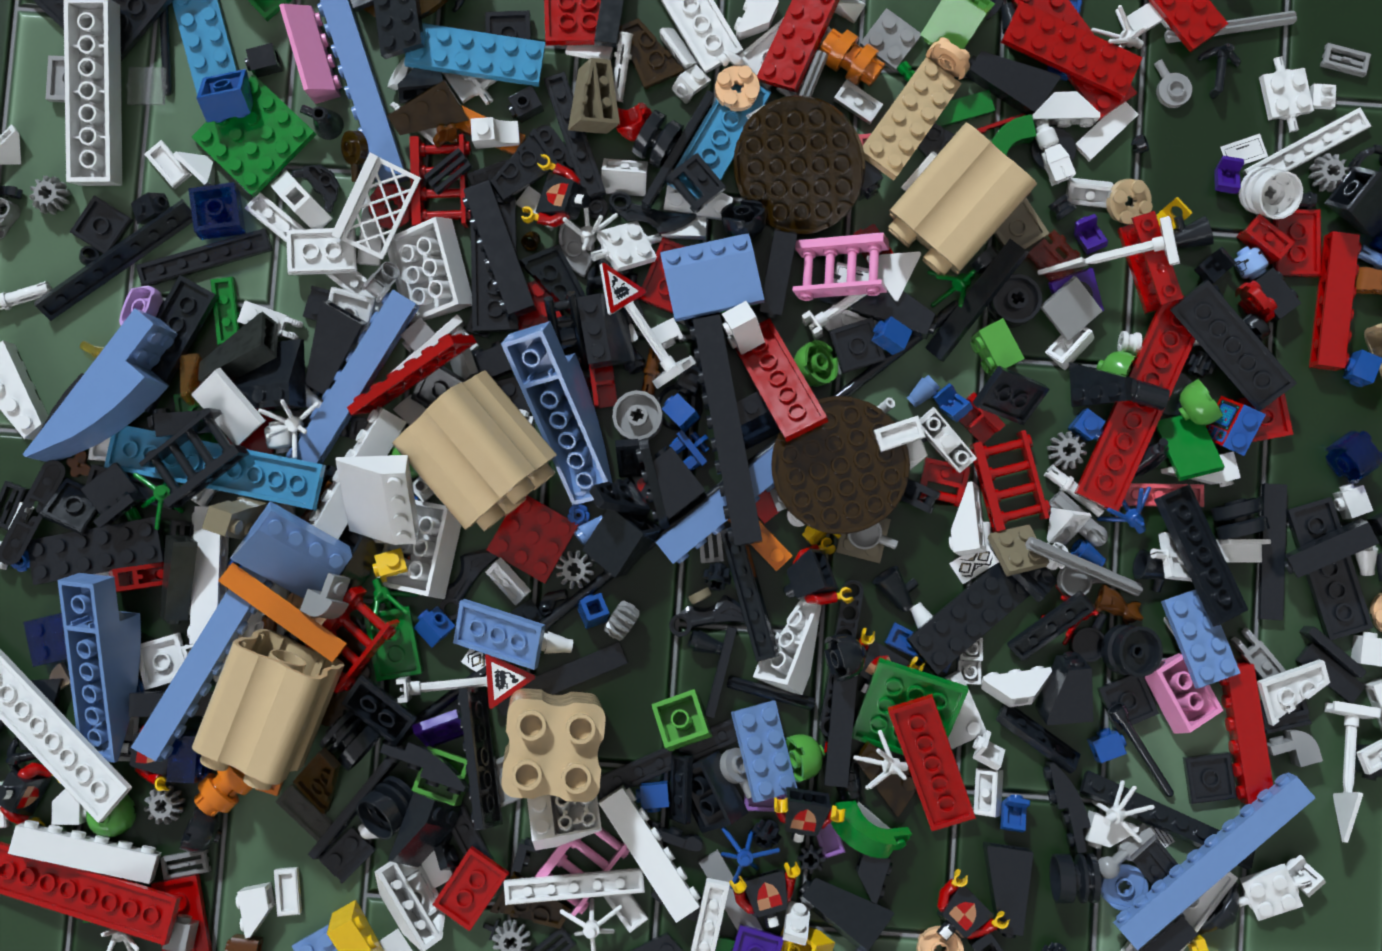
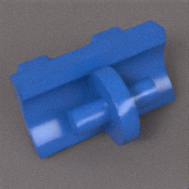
(696, 458)

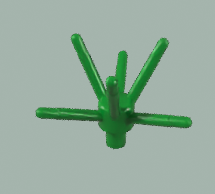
(959, 283)
(160, 493)
(383, 595)

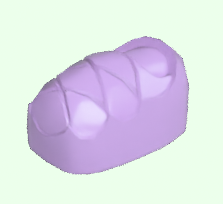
(142, 298)

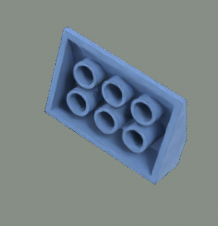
(712, 277)
(291, 551)

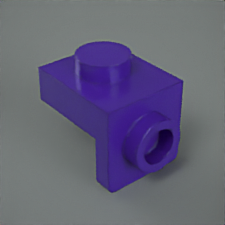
(1228, 174)
(1089, 234)

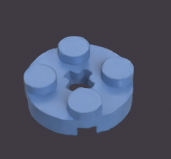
(1124, 900)

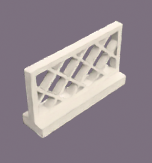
(357, 198)

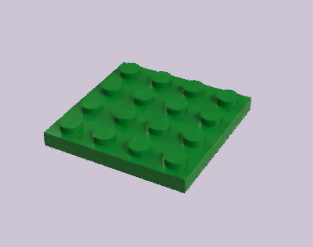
(259, 144)
(897, 684)

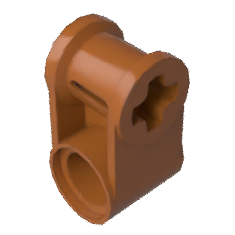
(1368, 281)

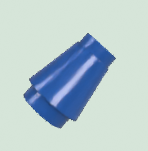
(1085, 550)

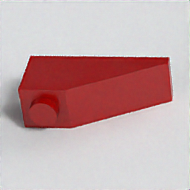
(138, 577)

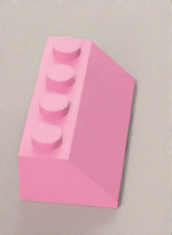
(311, 52)

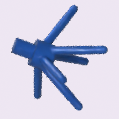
(1132, 516)
(744, 855)

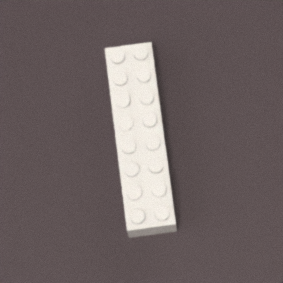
(93, 92)

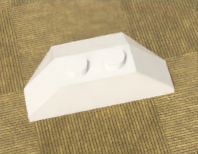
(410, 900)

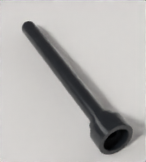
(165, 49)
(1119, 713)

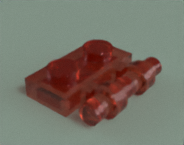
(1045, 255)

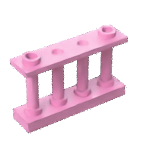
(831, 247)
(559, 859)

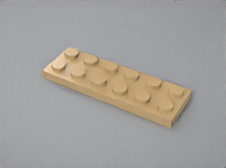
(910, 118)

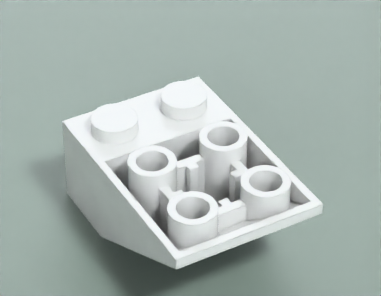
(560, 821)

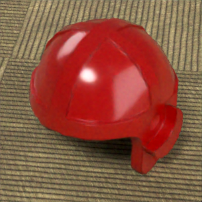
(632, 120)

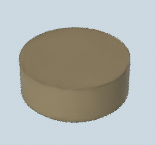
(700, 595)

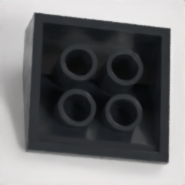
(277, 379)

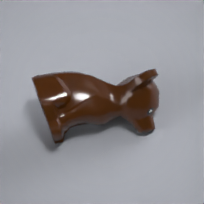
(1113, 602)

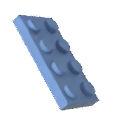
(499, 634)
(1201, 644)
(763, 750)

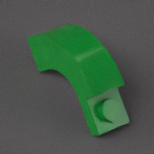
(1015, 132)
(867, 837)

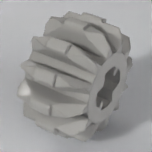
(1321, 176)
(43, 190)
(1075, 449)
(569, 574)
(621, 620)
(171, 810)
(506, 933)

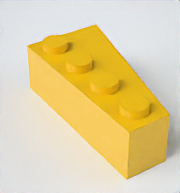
(351, 930)

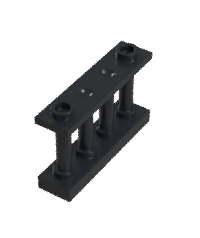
(213, 467)

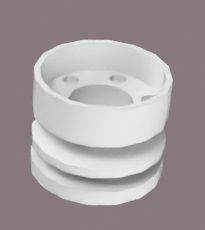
(1271, 192)

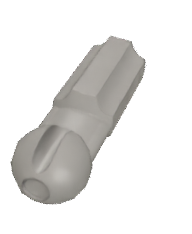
(1091, 530)
(1127, 850)

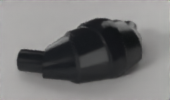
(1153, 457)
(853, 792)
(1225, 913)

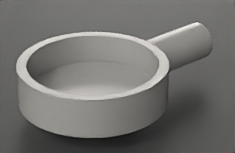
(1173, 88)
(870, 538)
(1072, 581)
(734, 770)

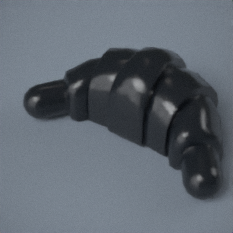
(322, 182)

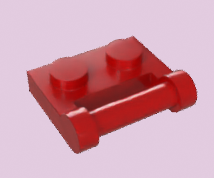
(944, 474)

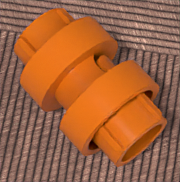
(846, 53)
(221, 791)

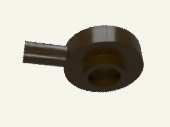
(354, 150)

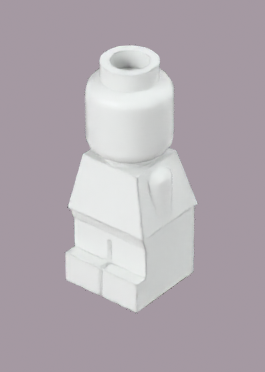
(1055, 157)

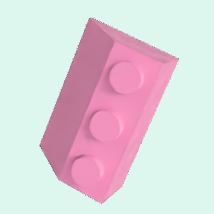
(1177, 697)

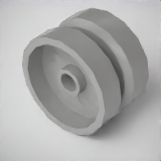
(637, 403)

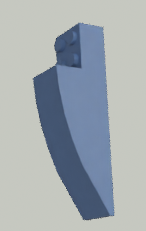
(109, 392)
(560, 407)
(101, 659)

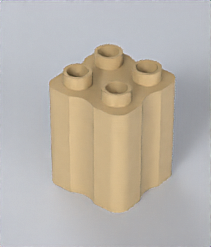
(959, 200)
(477, 452)
(266, 708)
(553, 745)

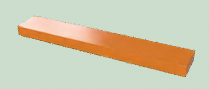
(282, 612)

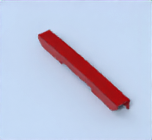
(982, 130)

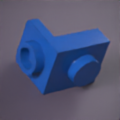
(952, 403)
(1014, 813)

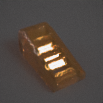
(189, 376)

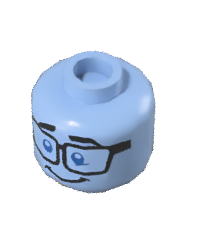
(1251, 263)

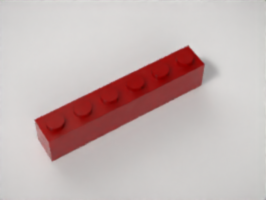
(1335, 301)
(1246, 733)

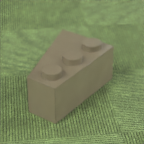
(594, 98)
(234, 517)

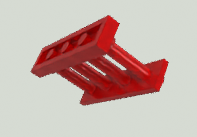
(417, 152)
(1150, 270)
(992, 496)
(355, 599)

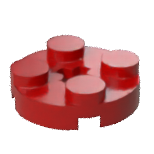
(380, 209)
(1255, 301)

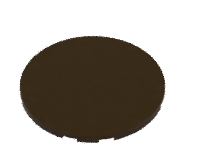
(800, 163)
(836, 471)

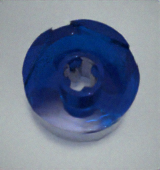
(1353, 456)

